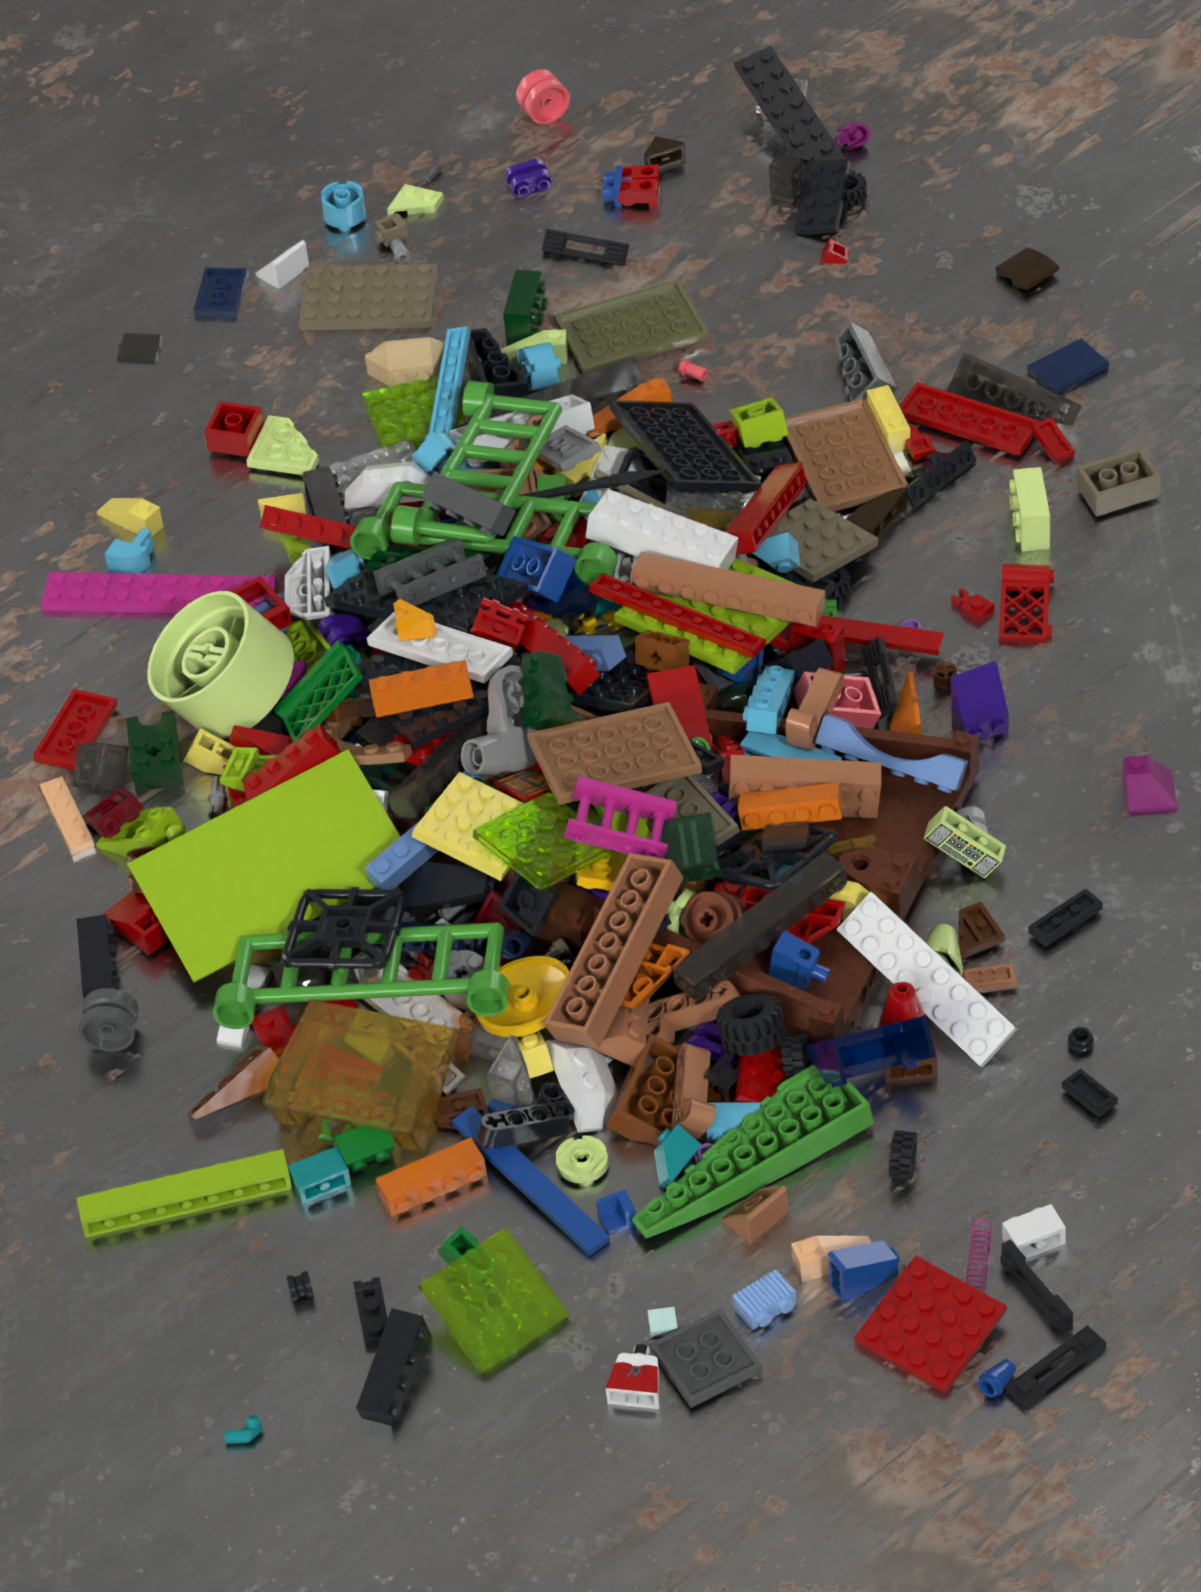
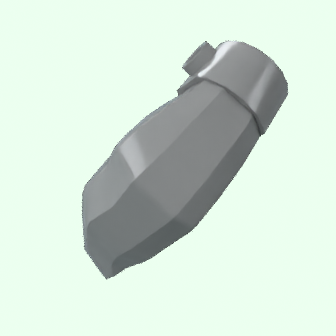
(506, 745)

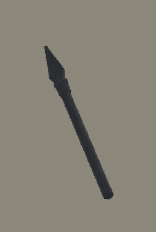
(604, 482)

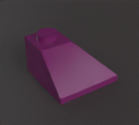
(1148, 785)

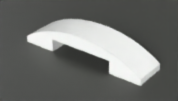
(258, 978)

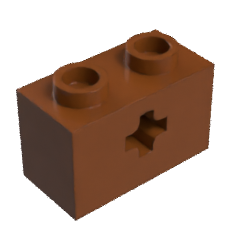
(661, 651)

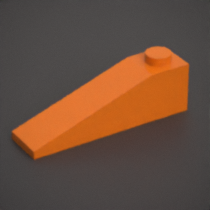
(654, 390)
(907, 715)

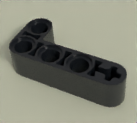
(541, 1121)

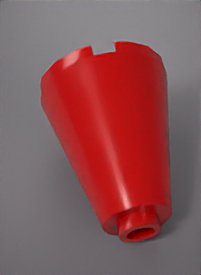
(901, 1004)

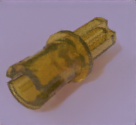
(840, 847)

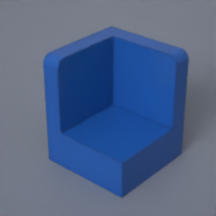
(615, 1212)

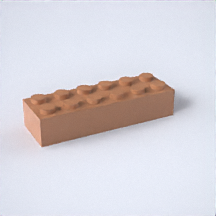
(858, 780)

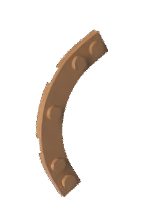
(369, 754)

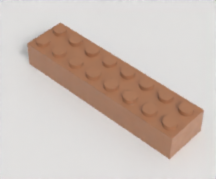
(613, 950)

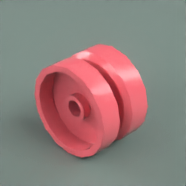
(542, 96)

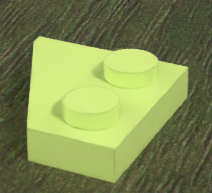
(415, 200)

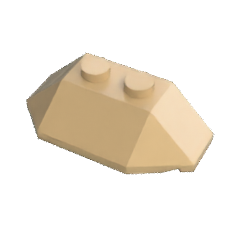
(405, 360)

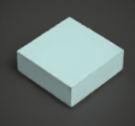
(662, 1321)

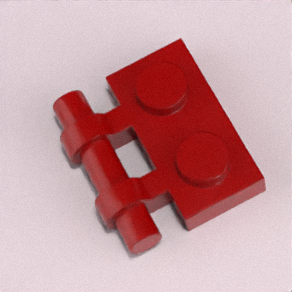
(498, 628)

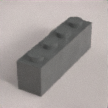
(861, 362)
(468, 503)

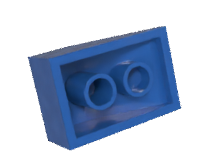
(539, 565)

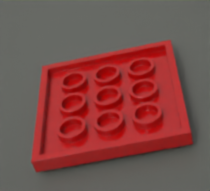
(930, 1324)

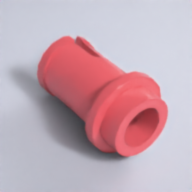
(694, 371)

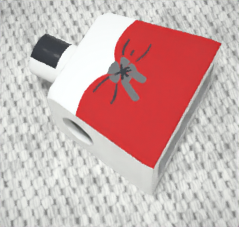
(635, 1379)

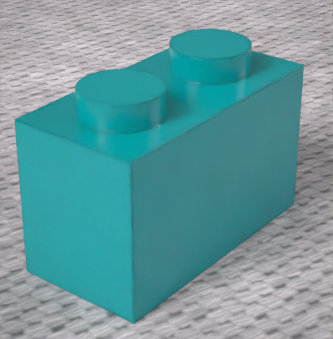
(319, 1175)

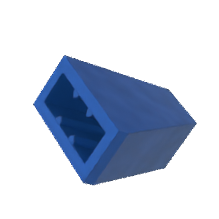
(861, 1268)

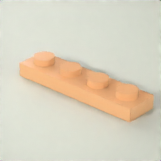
(66, 815)

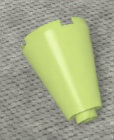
(945, 942)

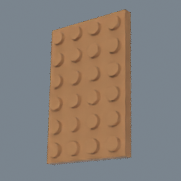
(844, 455)
(616, 749)

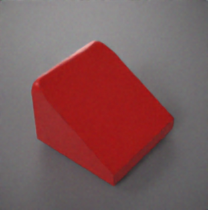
(834, 253)

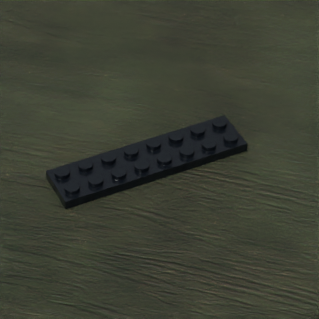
(786, 107)

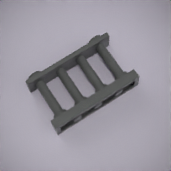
(430, 573)

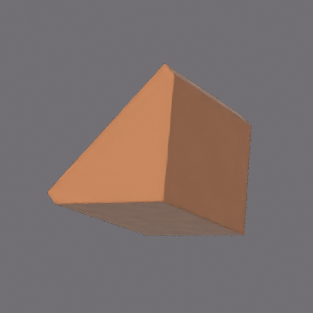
(758, 1212)

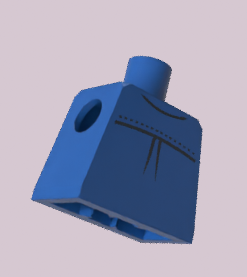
(796, 962)

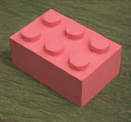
(854, 703)

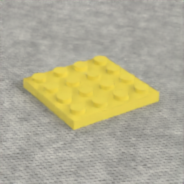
(456, 813)

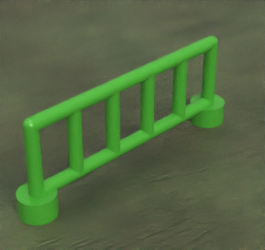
(478, 401)
(592, 560)
(485, 989)

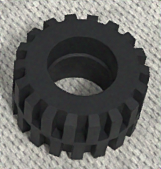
(751, 1024)

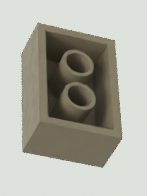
(1118, 481)

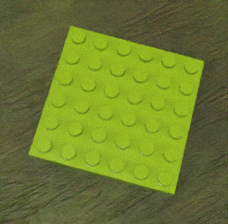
(701, 648)

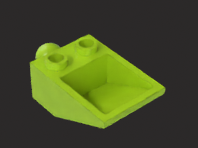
(151, 828)

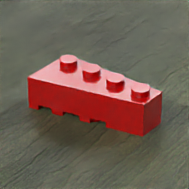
(296, 758)

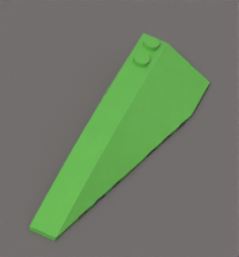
(777, 1139)

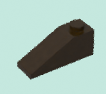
(880, 513)

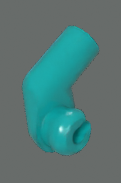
(245, 1434)

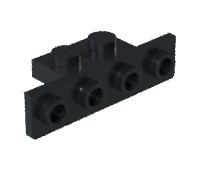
(936, 472)

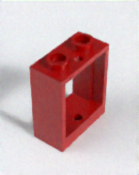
(254, 589)
(831, 633)

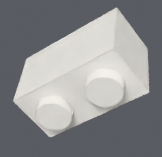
(1035, 1231)

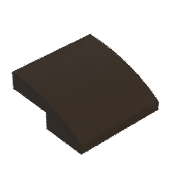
(1027, 268)

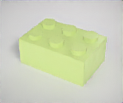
(1030, 509)

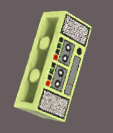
(964, 842)

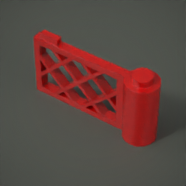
(1025, 580)

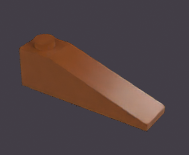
(251, 1078)

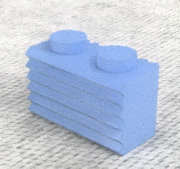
(764, 1300)

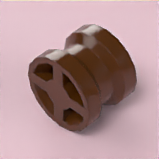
(942, 676)

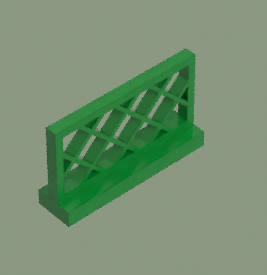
(320, 680)

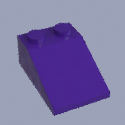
(979, 702)

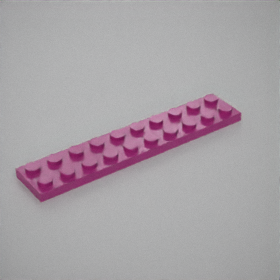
(135, 591)

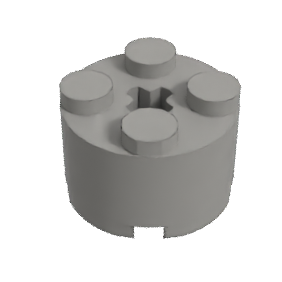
(462, 965)

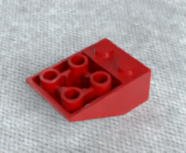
(137, 922)

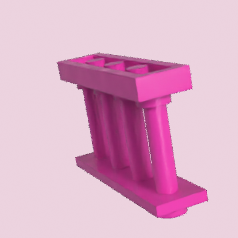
(623, 800)

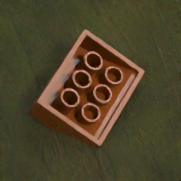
(647, 1094)

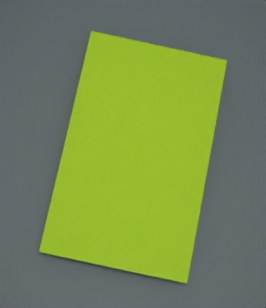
(258, 858)

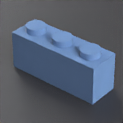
(398, 861)

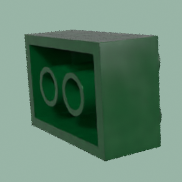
(525, 306)

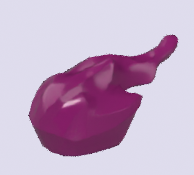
(854, 135)

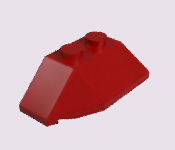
(816, 923)

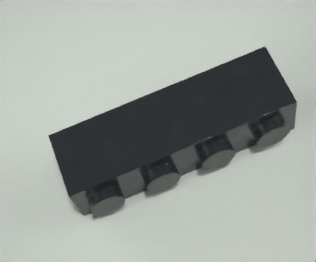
(97, 954)

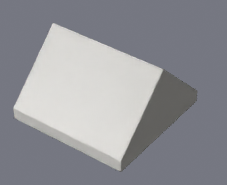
(285, 266)

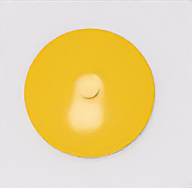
(533, 989)

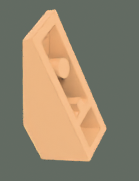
(811, 1256)

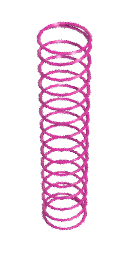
(980, 1220)

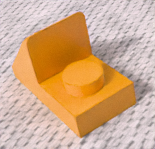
(413, 622)

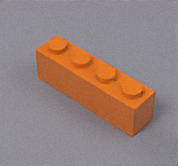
(421, 688)
(790, 805)
(431, 1177)

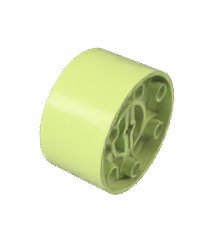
(220, 664)

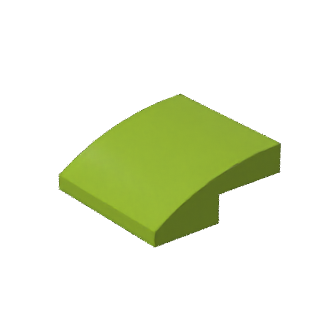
(241, 764)

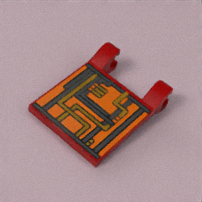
(525, 784)

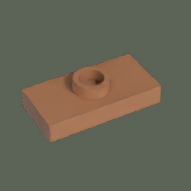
(991, 977)

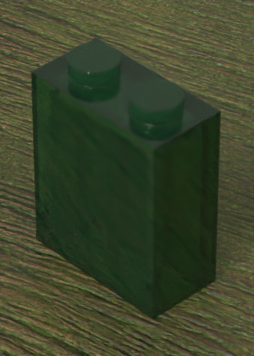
(693, 847)

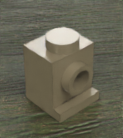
(391, 228)

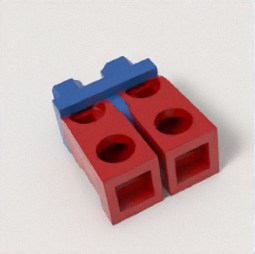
(632, 185)

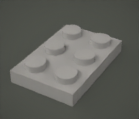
(567, 448)

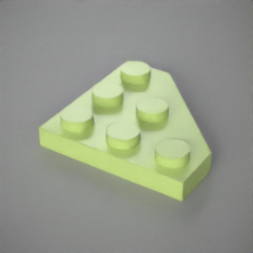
(282, 448)

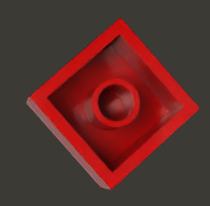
(234, 428)

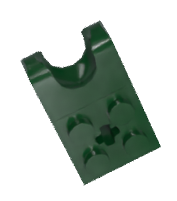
(154, 753)

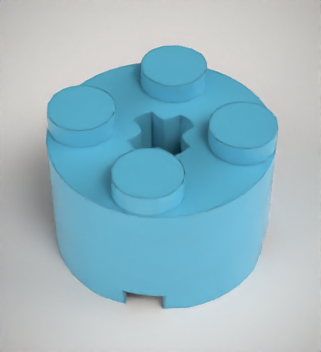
(343, 205)
(539, 366)
(435, 452)

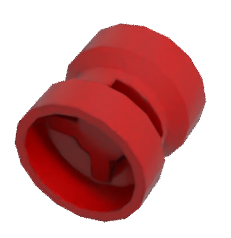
(425, 962)

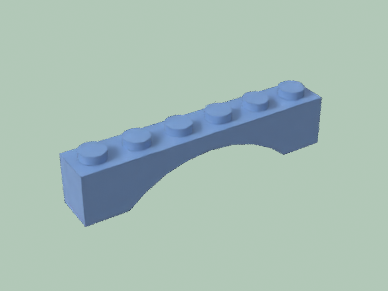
(843, 736)

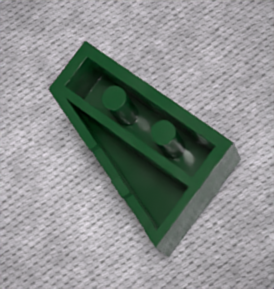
(545, 692)

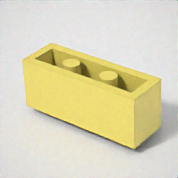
(889, 417)

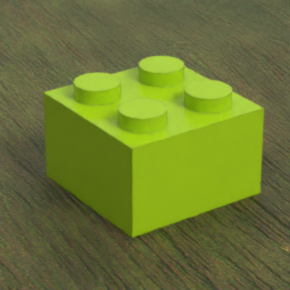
(759, 422)

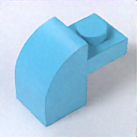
(130, 557)

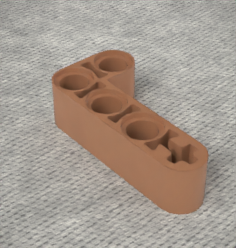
(804, 724)
(682, 1011)
(691, 1091)

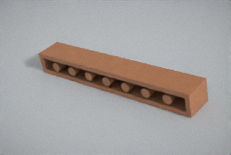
(728, 589)

